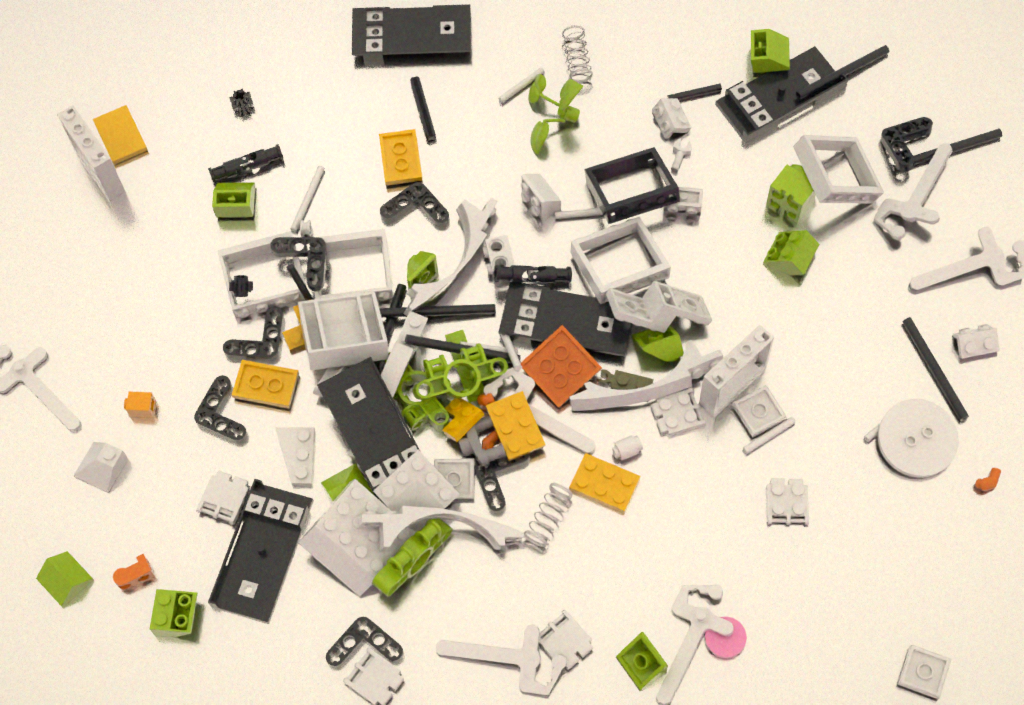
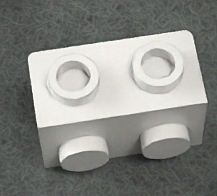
(671, 117)
(690, 201)
(977, 341)

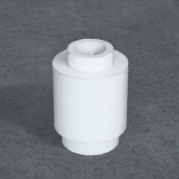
(627, 447)

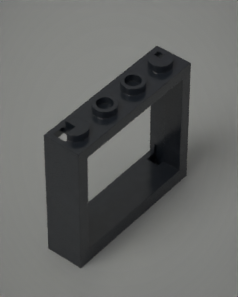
(637, 204)

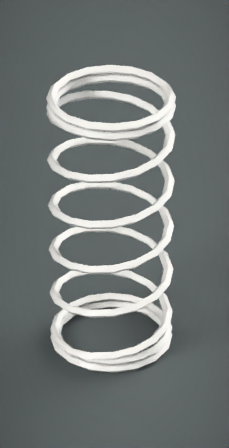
(576, 39)
(557, 494)

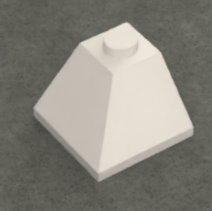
(101, 465)

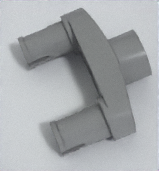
(472, 445)

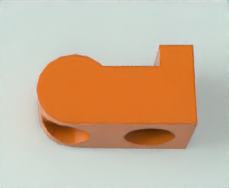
(134, 574)

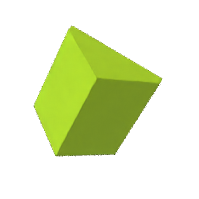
(63, 577)
(642, 661)

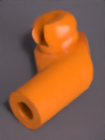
(484, 400)
(488, 441)
(989, 482)

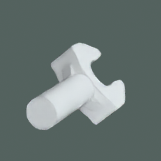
(680, 153)

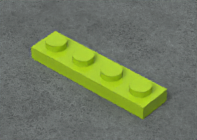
(463, 372)

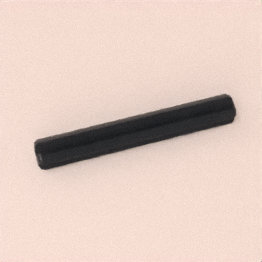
(423, 108)

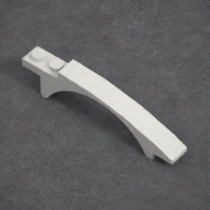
(473, 225)
(401, 354)
(690, 367)
(392, 524)

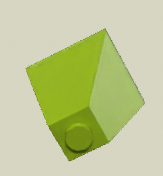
(421, 268)
(662, 345)
(335, 484)

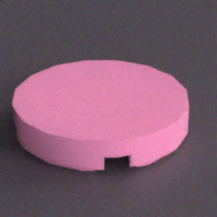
(728, 646)

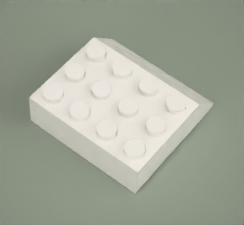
(342, 330)
(345, 548)

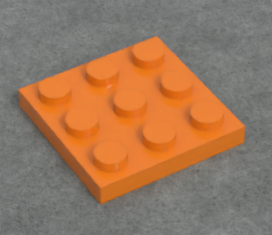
(560, 366)

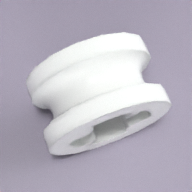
(305, 228)

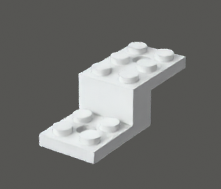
(658, 307)

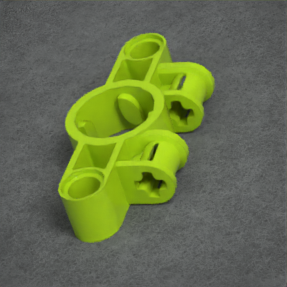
(479, 369)
(421, 411)
(412, 556)

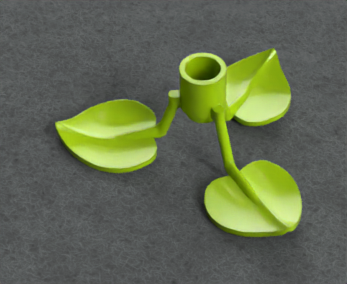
(566, 112)

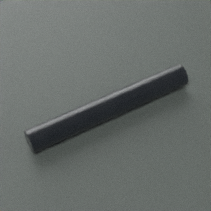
(696, 92)
(299, 282)

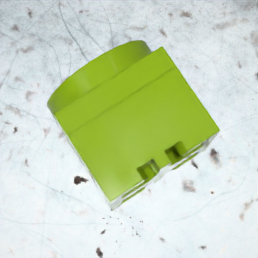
(791, 192)

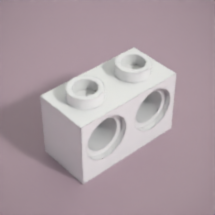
(502, 257)

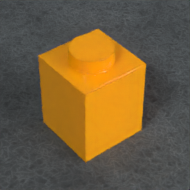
(140, 404)

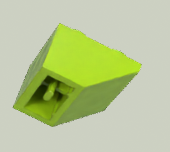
(769, 51)
(234, 199)
(792, 252)
(173, 613)

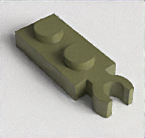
(624, 380)

